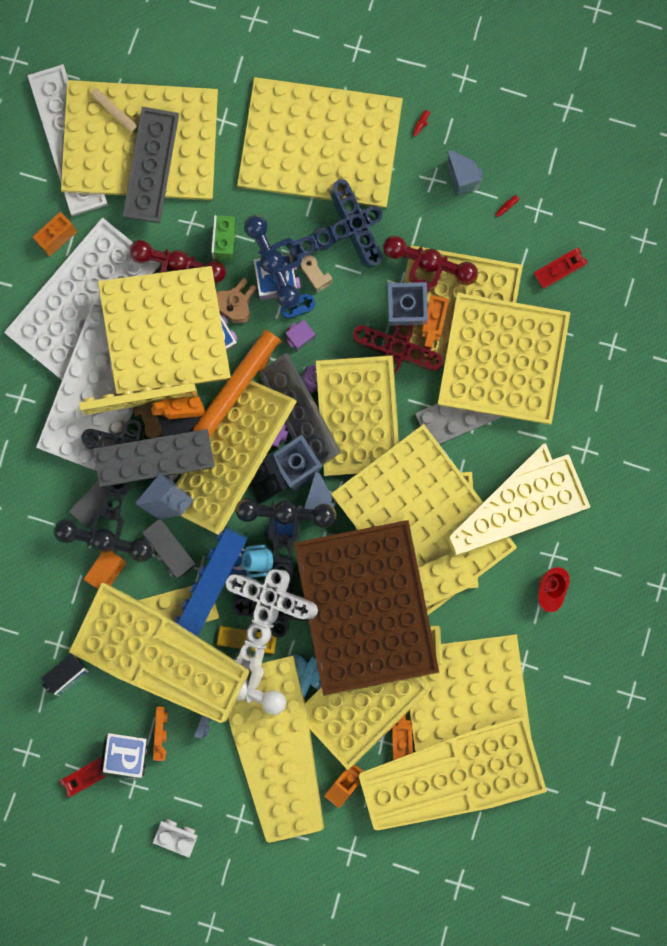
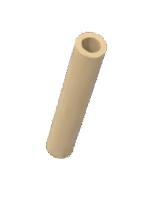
(114, 110)

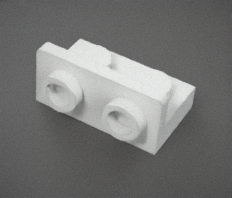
(175, 838)

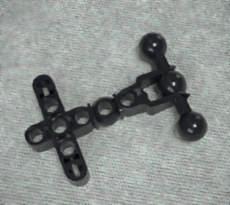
(286, 514)
(104, 539)

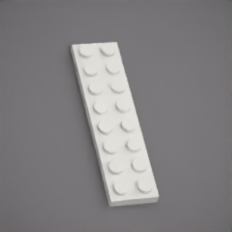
(50, 96)

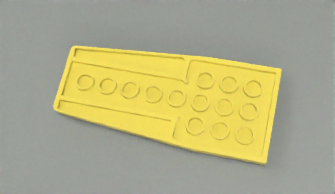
(157, 655)
(279, 756)
(455, 776)

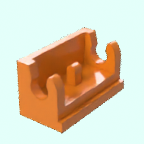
(55, 234)
(105, 569)

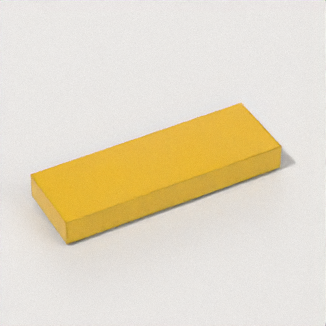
(236, 639)

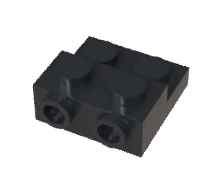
(267, 480)

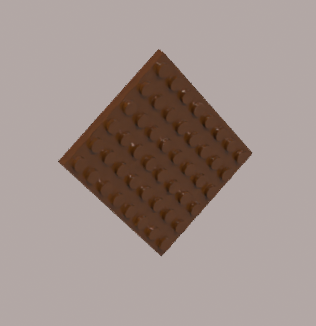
(369, 607)

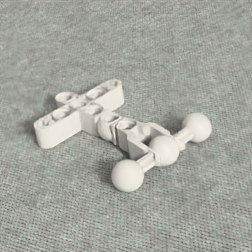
(273, 701)

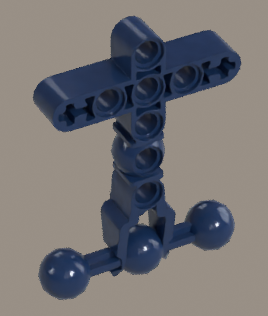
(272, 260)

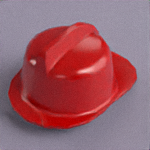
(553, 588)

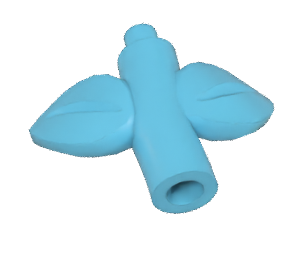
(308, 673)

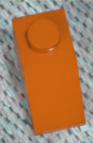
(344, 786)

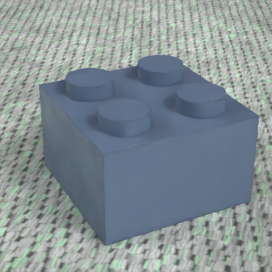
(407, 303)

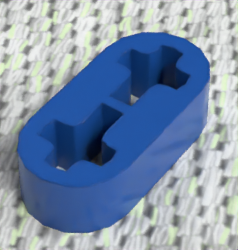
(299, 310)

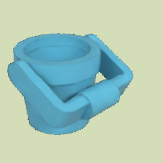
(257, 560)

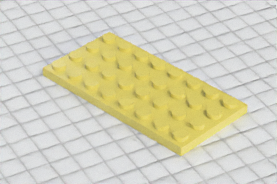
(237, 452)

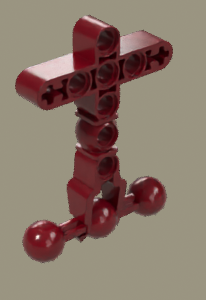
(142, 252)
(430, 261)

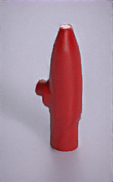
(421, 123)
(509, 204)

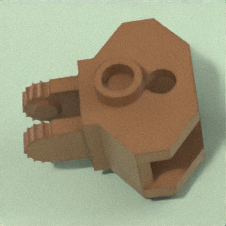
(237, 301)

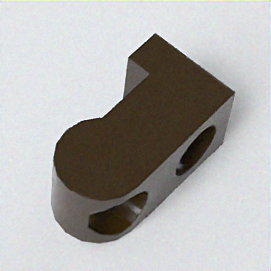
(152, 425)

